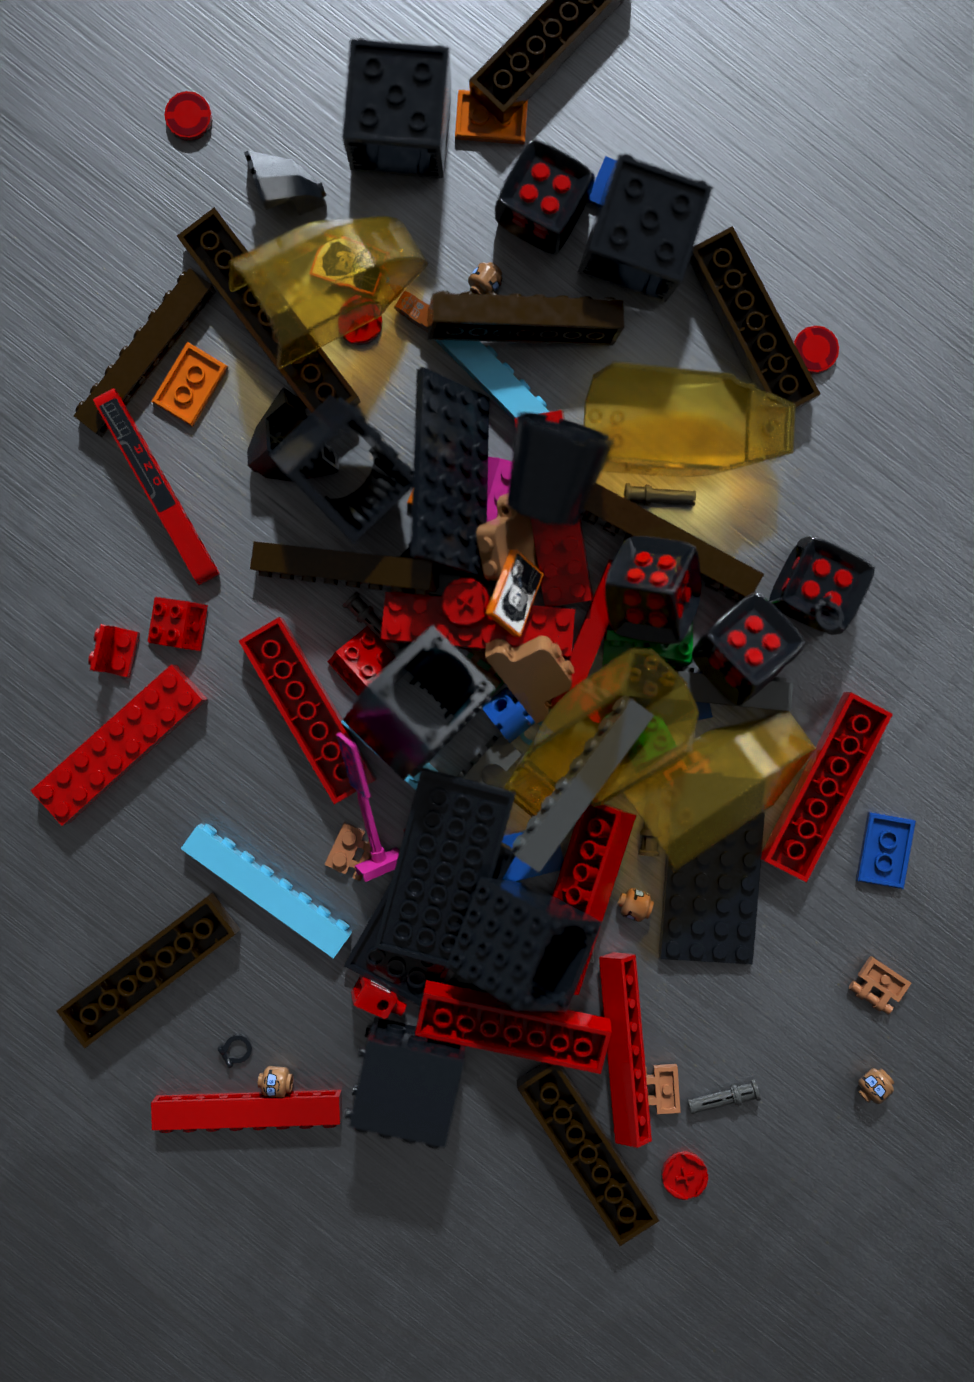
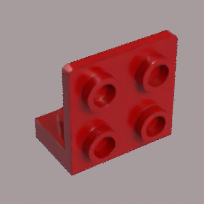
(177, 623)
(113, 650)
(361, 660)

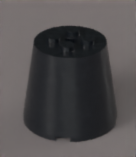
(555, 468)

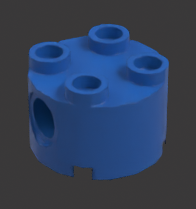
(508, 714)

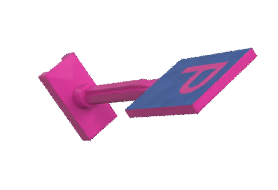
(381, 861)

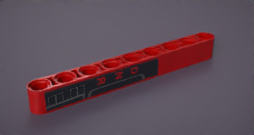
(156, 486)

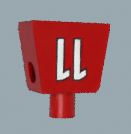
(376, 999)

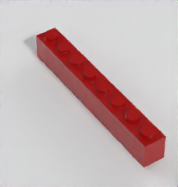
(625, 1049)
(246, 1110)

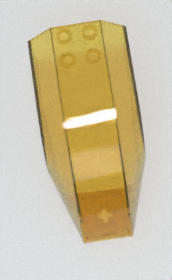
(328, 278)
(685, 420)
(576, 719)
(721, 784)

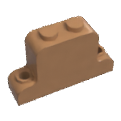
(500, 535)
(532, 672)

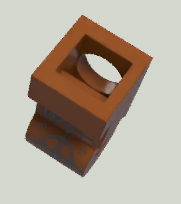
(413, 310)

